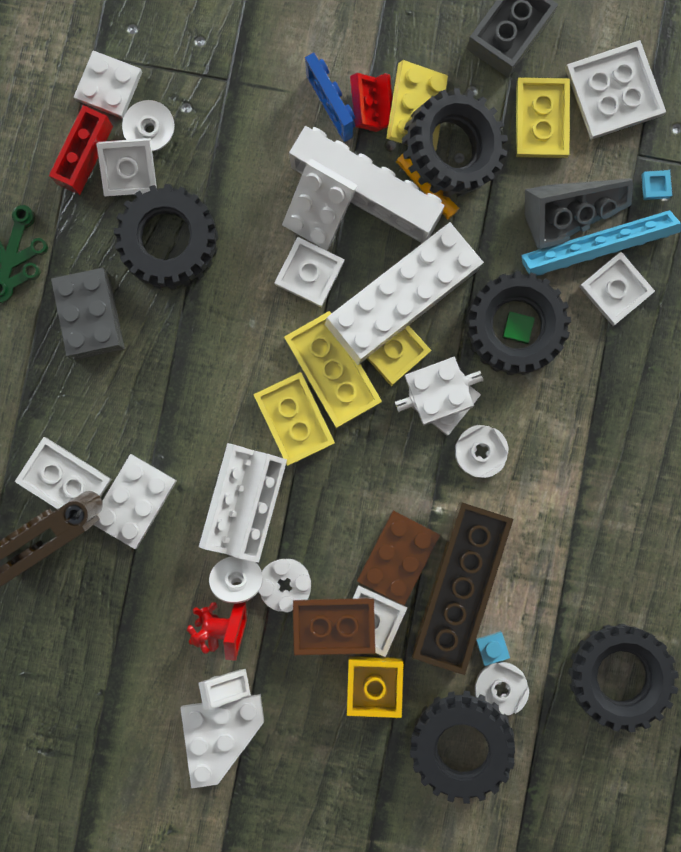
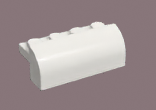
(242, 503)

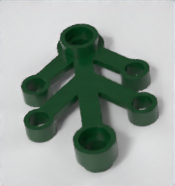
(10, 258)

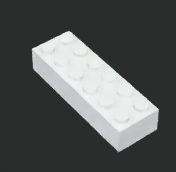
(377, 189)
(403, 293)

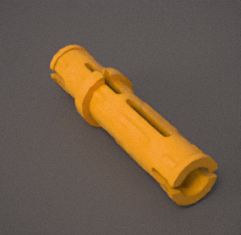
(450, 207)

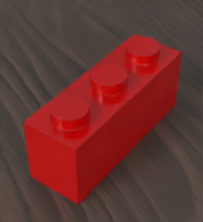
(80, 150)

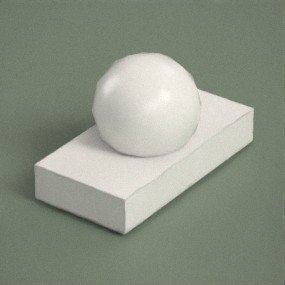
(224, 689)

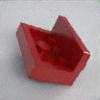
(371, 101)

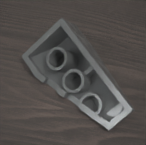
(564, 209)

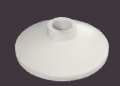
(147, 114)
(235, 570)

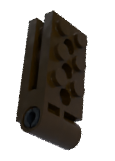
(66, 524)

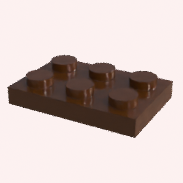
(398, 558)
(334, 626)

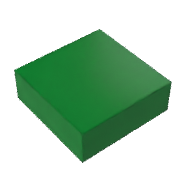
(518, 327)

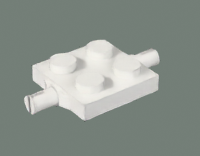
(439, 391)

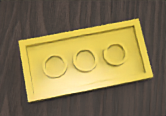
(332, 372)

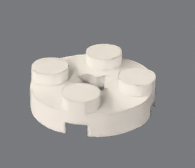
(496, 452)
(281, 570)
(515, 683)

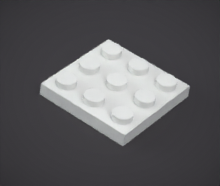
(615, 90)

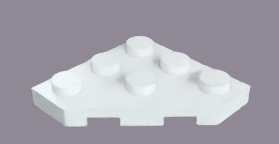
(218, 737)

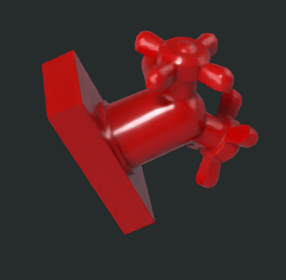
(216, 628)

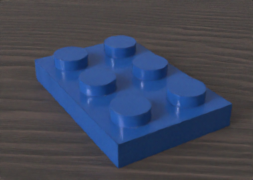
(329, 95)

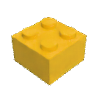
(375, 687)

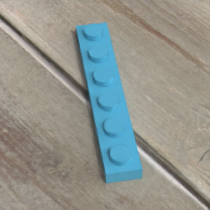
(601, 243)

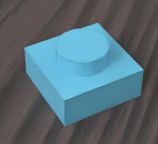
(656, 185)
(492, 648)

